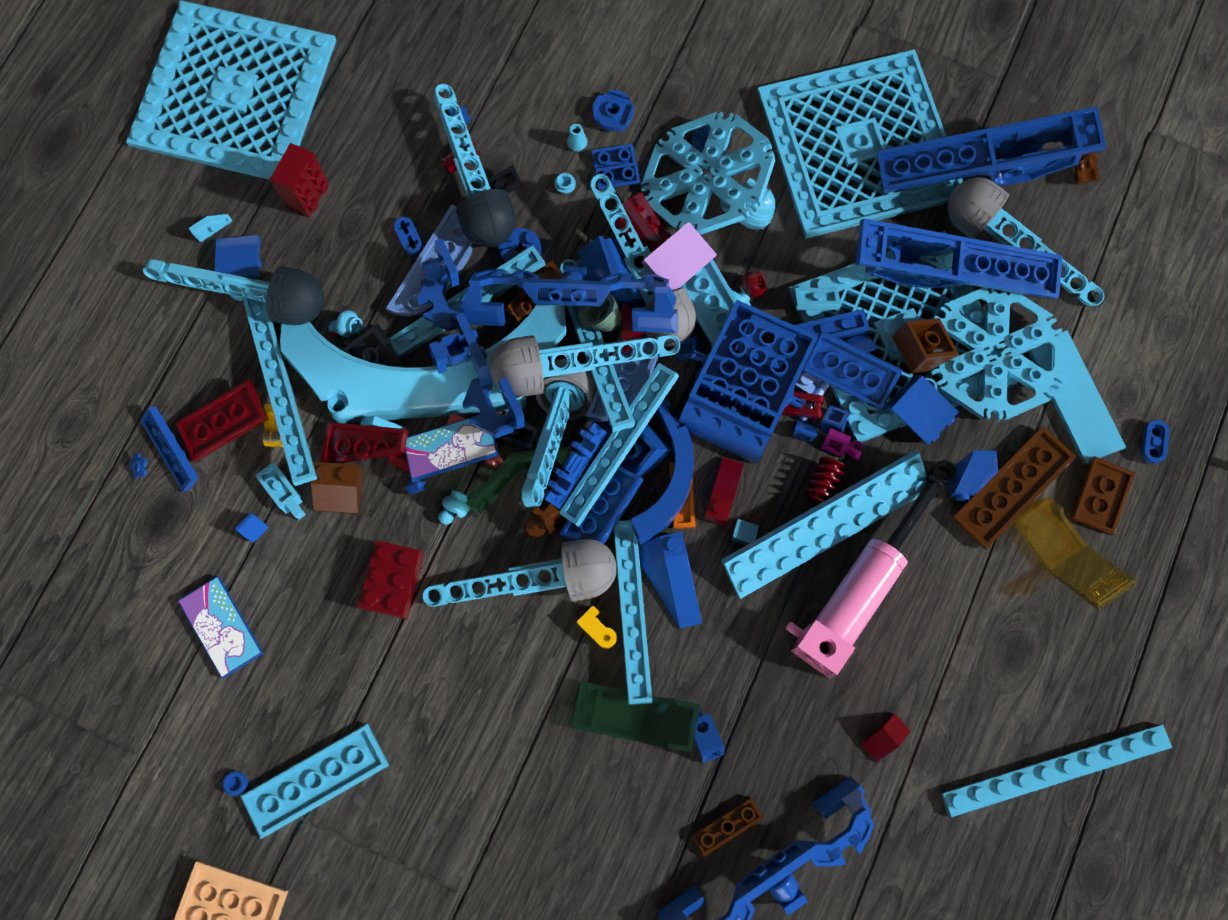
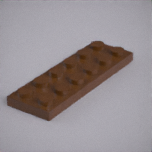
(1014, 487)

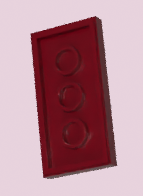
(221, 421)

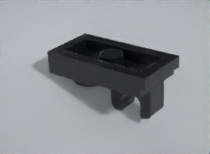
(505, 180)

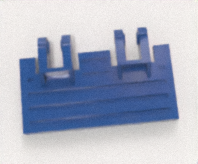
(576, 465)

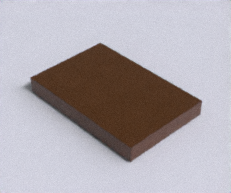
(1102, 495)

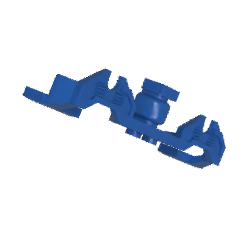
(572, 290)
(459, 346)
(777, 873)

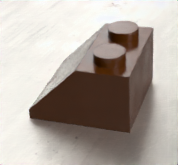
(924, 344)
(337, 487)

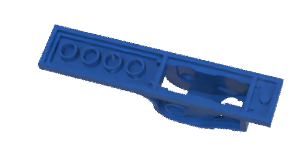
(976, 151)
(973, 261)

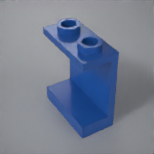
(922, 409)

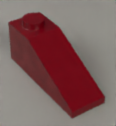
(724, 492)

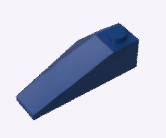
(645, 453)
(972, 474)
(669, 571)

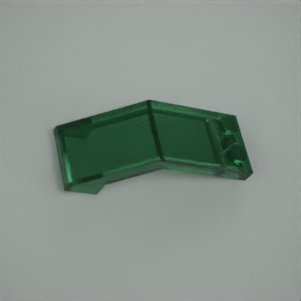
(516, 462)
(659, 723)

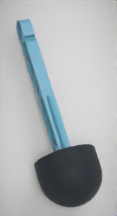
(486, 213)
(290, 296)

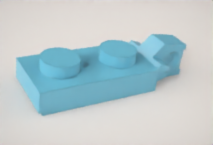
(281, 490)

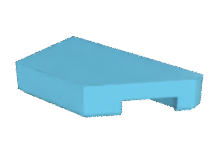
(209, 226)
(376, 421)

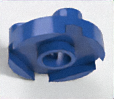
(613, 122)
(519, 236)

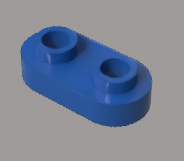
(1157, 444)

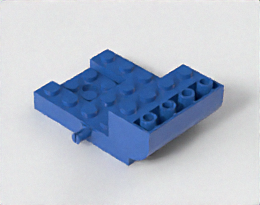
(747, 381)

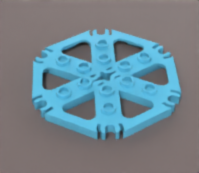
(718, 163)
(995, 372)

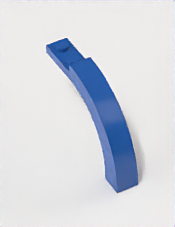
(670, 504)

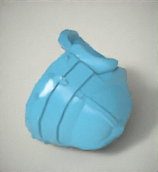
(758, 217)

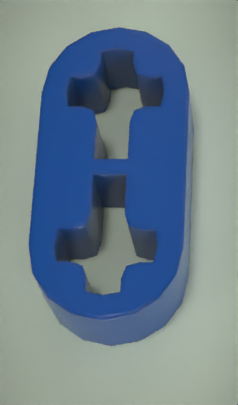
(411, 235)

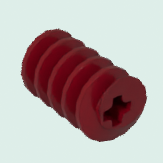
(823, 480)

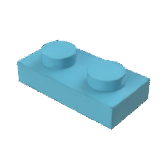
(817, 299)

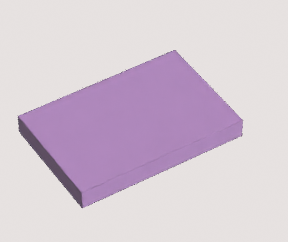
(680, 257)

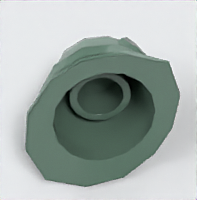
(603, 317)

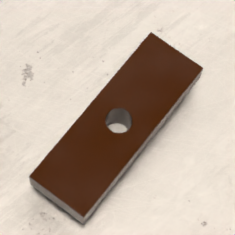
(713, 834)

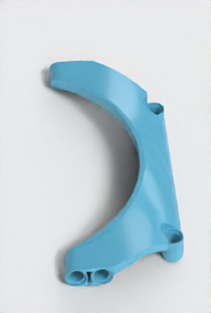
(398, 392)

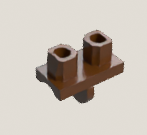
(1087, 169)
(520, 306)
(543, 520)

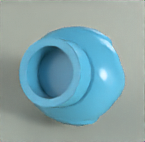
(346, 325)
(455, 504)

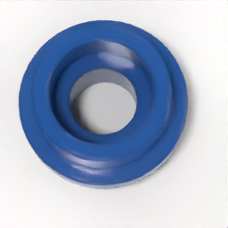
(414, 487)

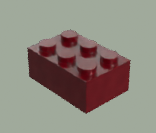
(299, 180)
(391, 580)

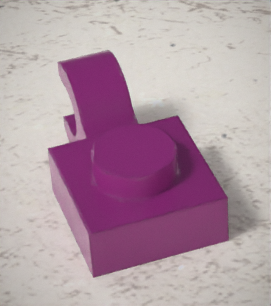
(840, 443)

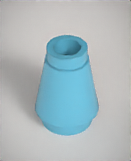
(576, 139)

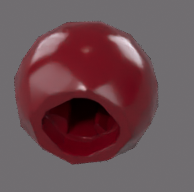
(753, 284)

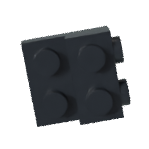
(372, 347)

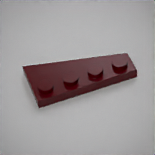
(360, 442)

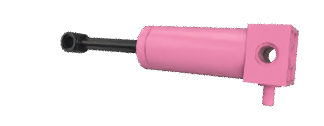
(862, 588)

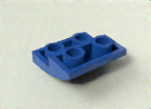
(617, 164)
(238, 256)

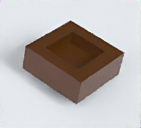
(549, 271)

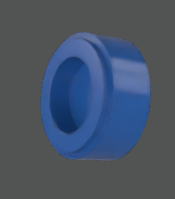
(235, 783)

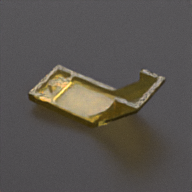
(1069, 557)

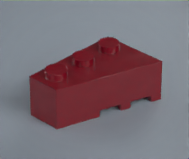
(645, 222)

